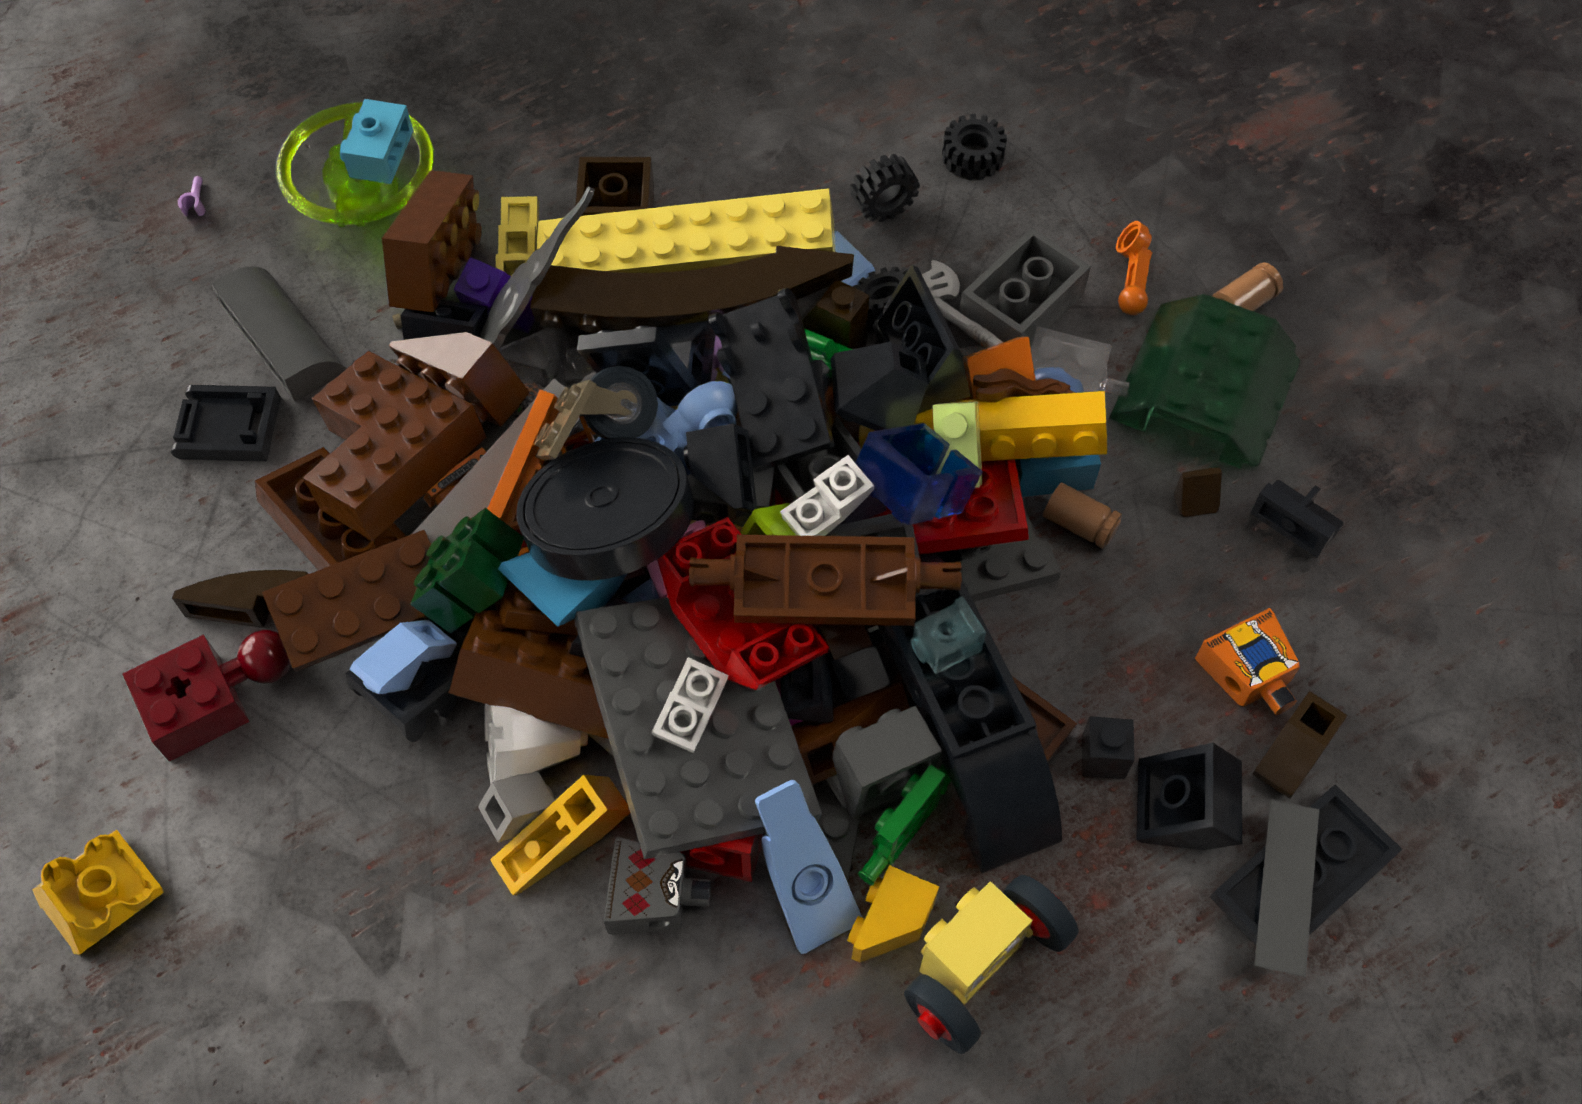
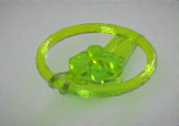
(354, 199)

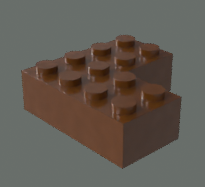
(396, 442)

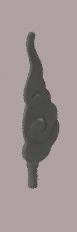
(521, 285)

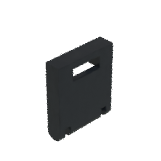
(224, 421)

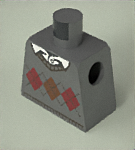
(649, 891)

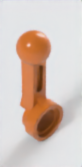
(1134, 244)

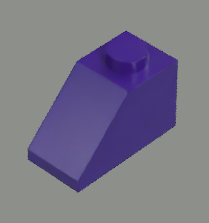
(480, 286)

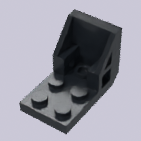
(669, 356)

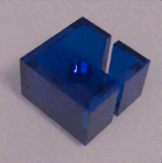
(904, 470)

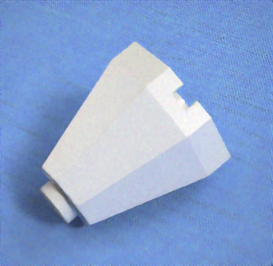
(526, 744)

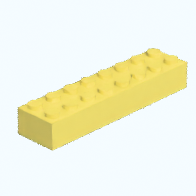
(695, 233)

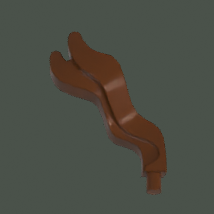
(1010, 383)

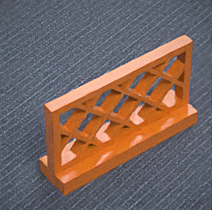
(524, 464)

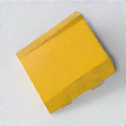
(95, 890)

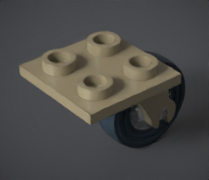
(613, 403)

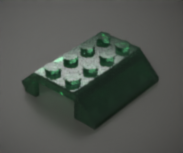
(1212, 374)

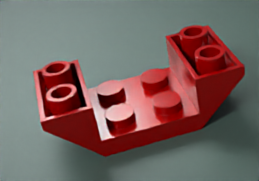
(745, 651)

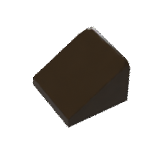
(1199, 492)

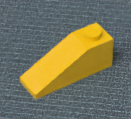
(561, 832)

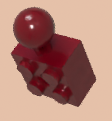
(190, 693)

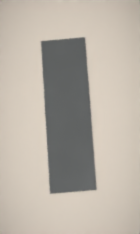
(1287, 888)

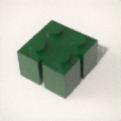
(464, 570)

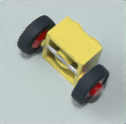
(975, 946)

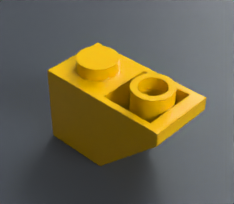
(896, 915)

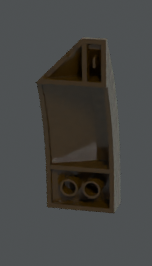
(631, 300)

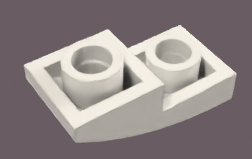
(830, 502)
(690, 705)

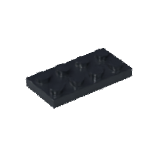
(1347, 857)

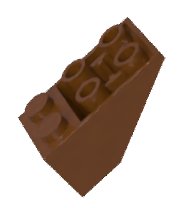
(467, 369)

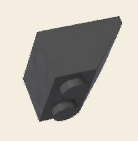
(882, 758)

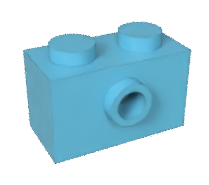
(376, 141)

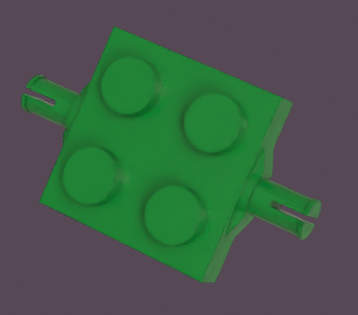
(899, 826)

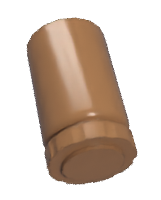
(1253, 287)
(1082, 515)

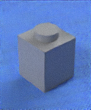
(514, 804)

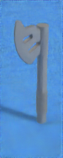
(949, 289)

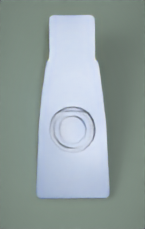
(804, 869)

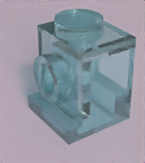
(942, 650)

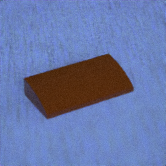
(300, 517)

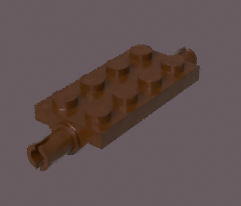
(825, 579)

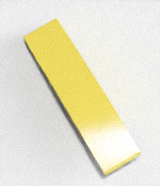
(517, 232)

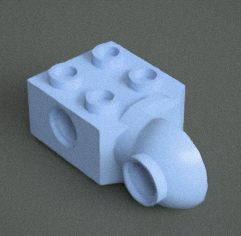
(702, 408)

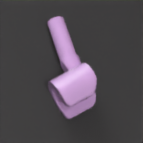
(192, 198)

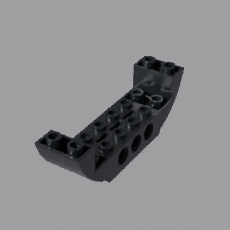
(984, 740)

